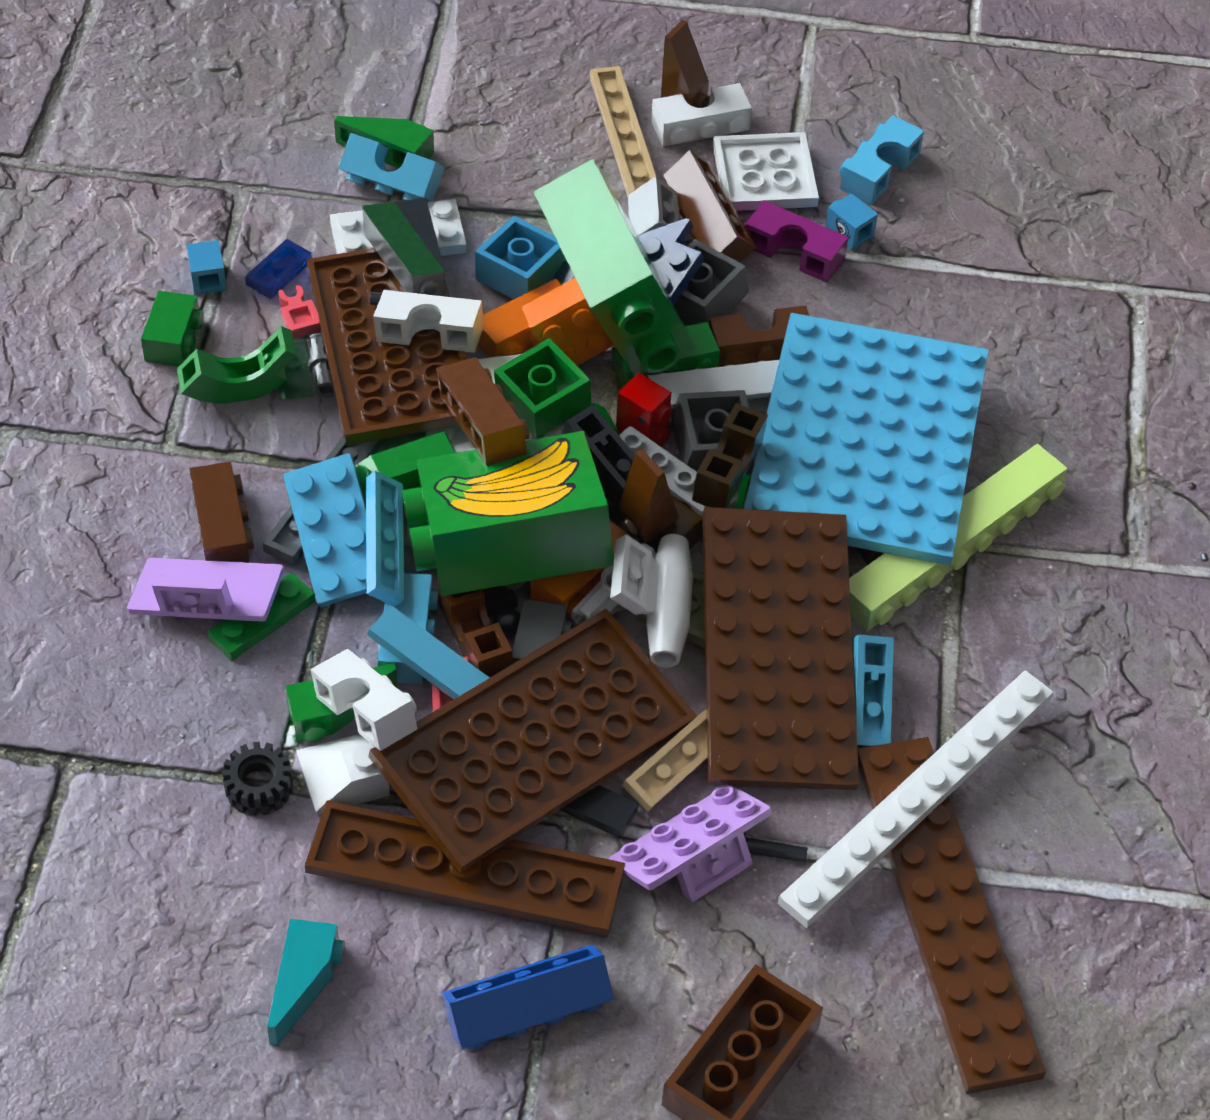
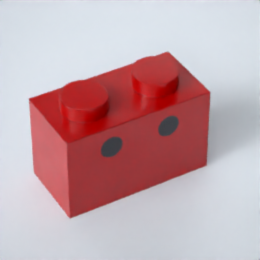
(645, 408)

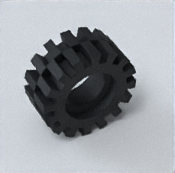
(257, 760)

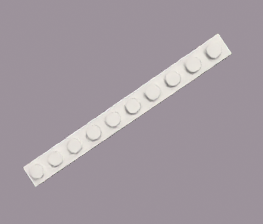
(914, 799)

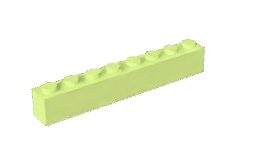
(984, 515)

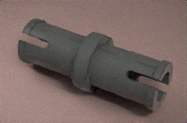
(319, 366)

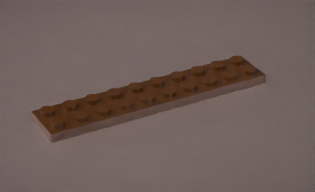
(955, 933)

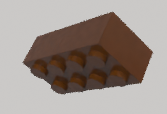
(743, 1051)

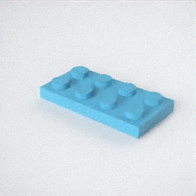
(331, 527)

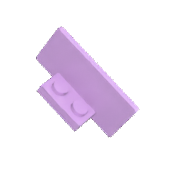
(206, 589)
(698, 845)

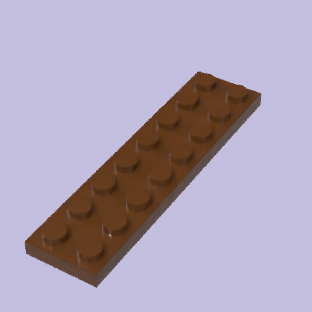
(513, 881)

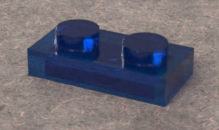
(278, 269)

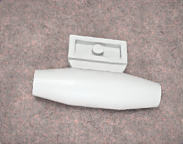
(657, 589)

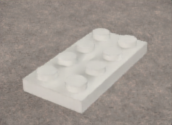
(350, 236)

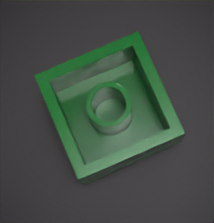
(544, 387)

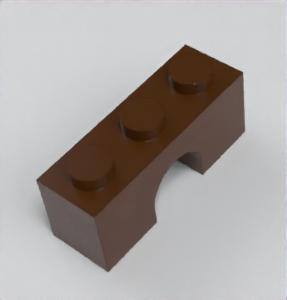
(745, 345)
(473, 632)

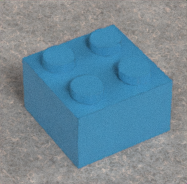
(518, 258)

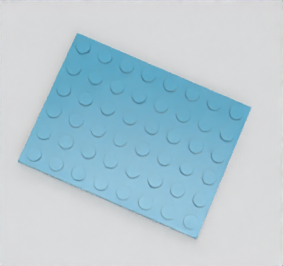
(872, 433)

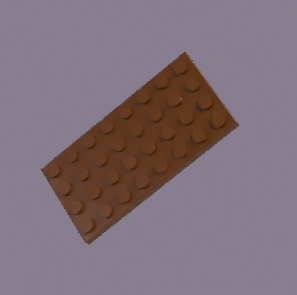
(377, 385)
(778, 650)
(532, 739)

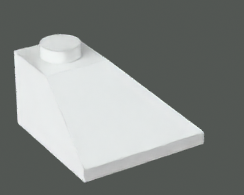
(341, 773)

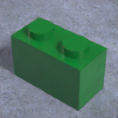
(171, 328)

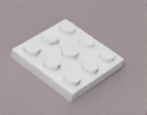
(766, 169)

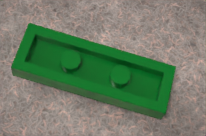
(238, 636)

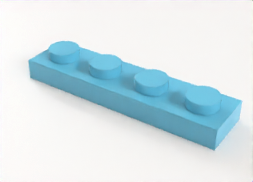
(384, 539)

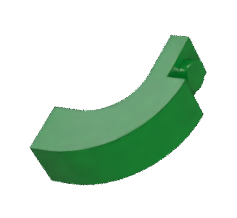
(238, 378)

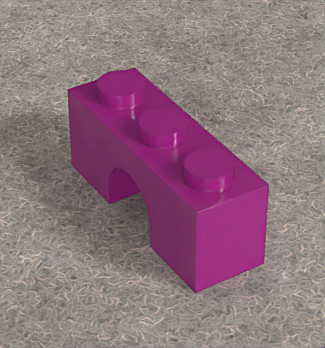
(778, 228)

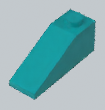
(304, 972)

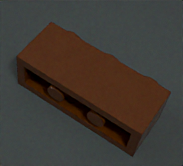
(221, 513)

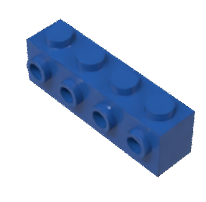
(528, 997)

